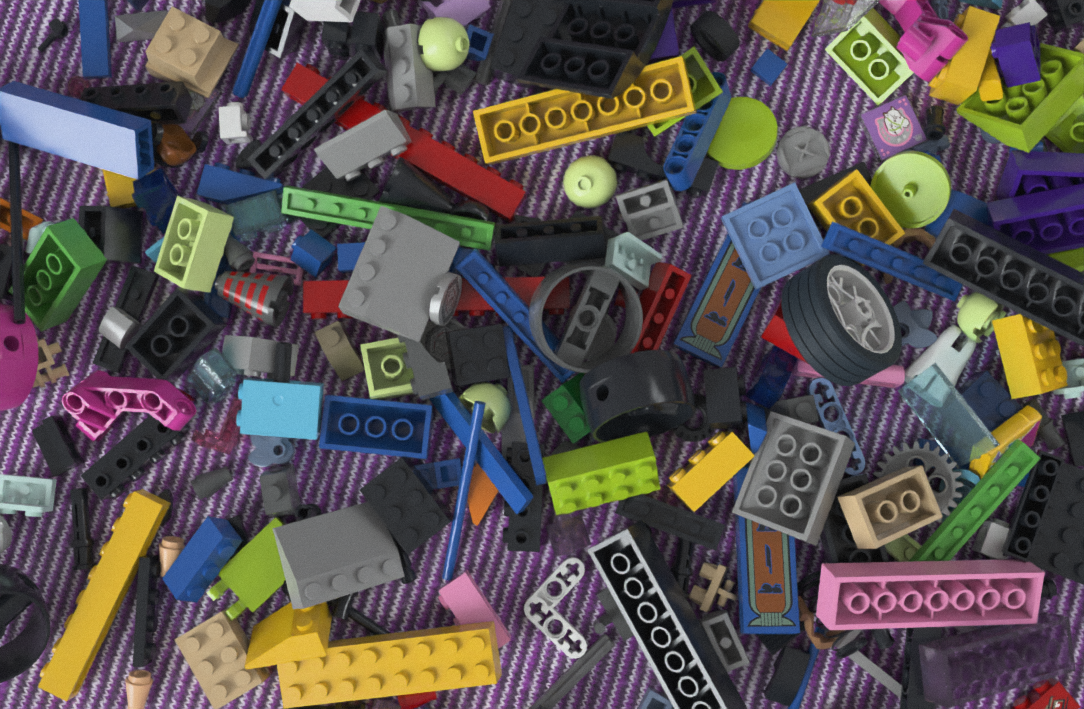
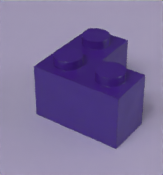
(1018, 54)

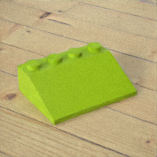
(1033, 107)

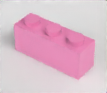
(471, 605)

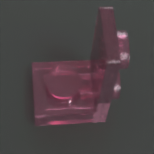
(228, 435)

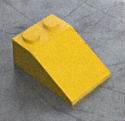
(290, 636)

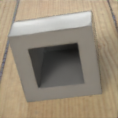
(118, 327)

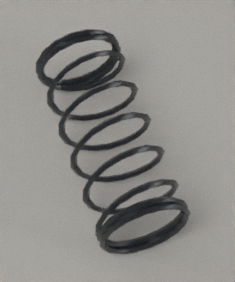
(849, 648)

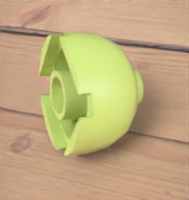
(443, 44)
(590, 181)
(976, 315)
(497, 405)

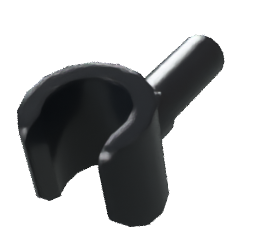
(59, 31)

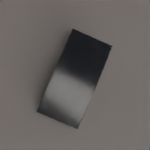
(788, 675)

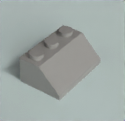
(407, 76)
(364, 145)

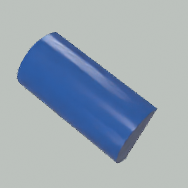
(376, 427)

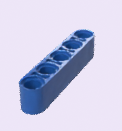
(696, 138)

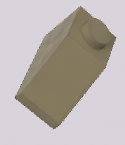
(340, 350)

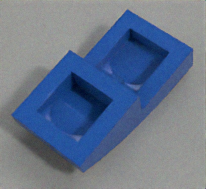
(441, 473)

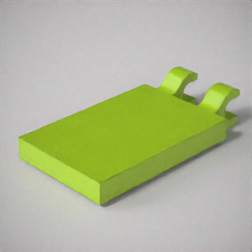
(252, 573)

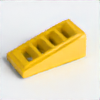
(990, 83)

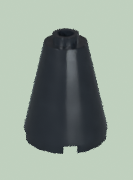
(414, 189)

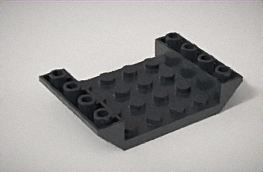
(1050, 519)

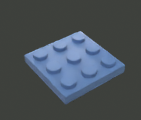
(775, 236)

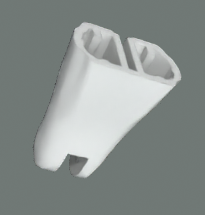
(945, 356)

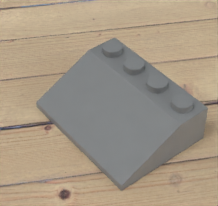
(398, 274)
(794, 478)
(336, 555)

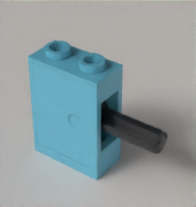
(279, 404)

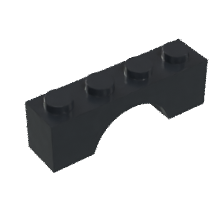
(630, 156)

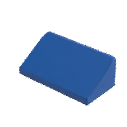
(756, 426)

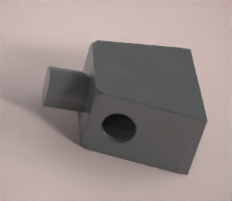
(280, 491)

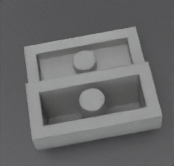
(650, 210)
(724, 639)

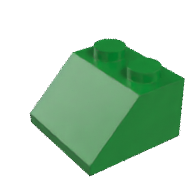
(567, 408)

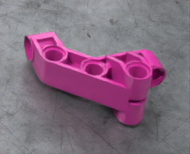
(926, 38)
(104, 398)

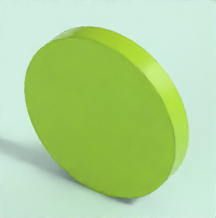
(744, 134)
(912, 188)

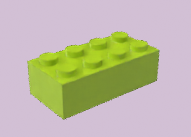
(601, 473)

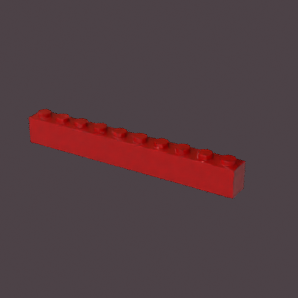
(426, 154)
(324, 297)

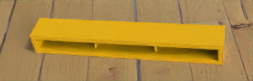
(103, 594)

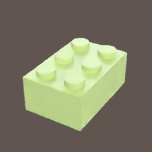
(193, 244)

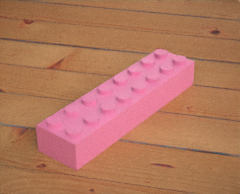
(928, 594)

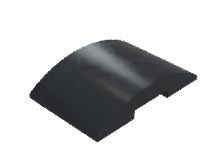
(597, 46)

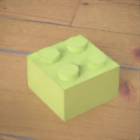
(386, 369)

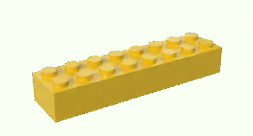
(569, 118)
(394, 665)

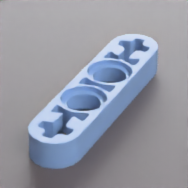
(839, 424)

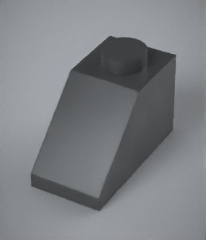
(798, 408)

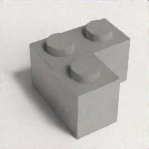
(254, 355)

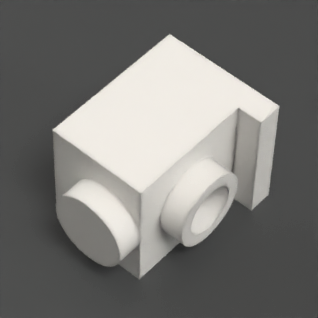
(1025, 12)
(234, 124)
(991, 539)

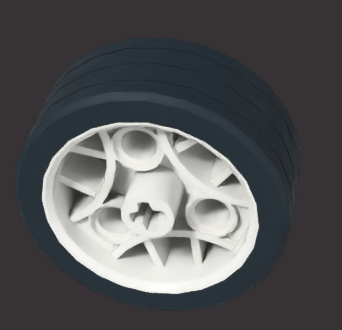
(841, 320)

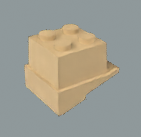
(189, 53)

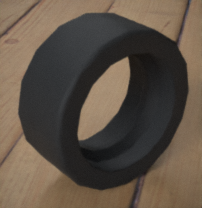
(715, 36)

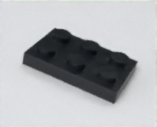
(325, 181)

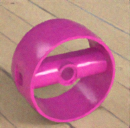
(19, 362)

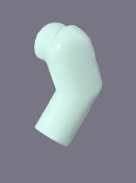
(35, 234)

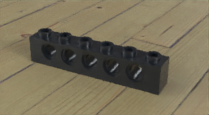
(318, 114)

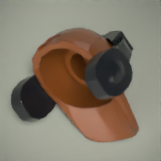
(173, 146)

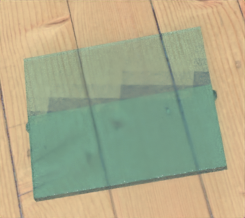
(948, 416)

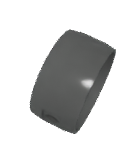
(595, 298)

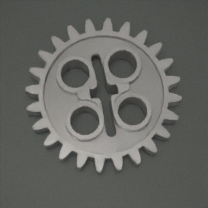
(930, 458)

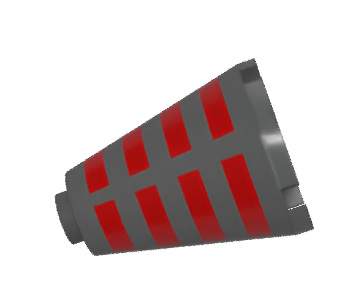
(257, 294)

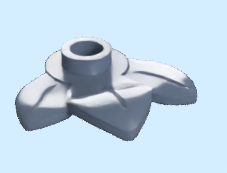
(915, 325)
(267, 450)

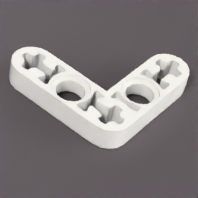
(549, 602)

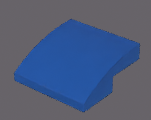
(964, 203)

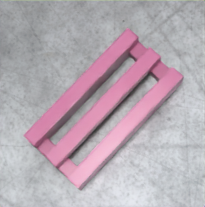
(298, 272)

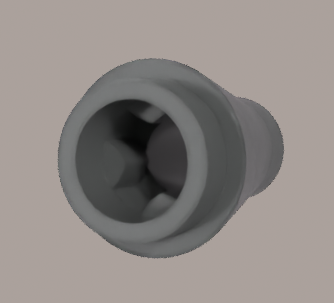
(238, 255)
(209, 483)

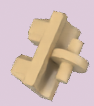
(706, 598)

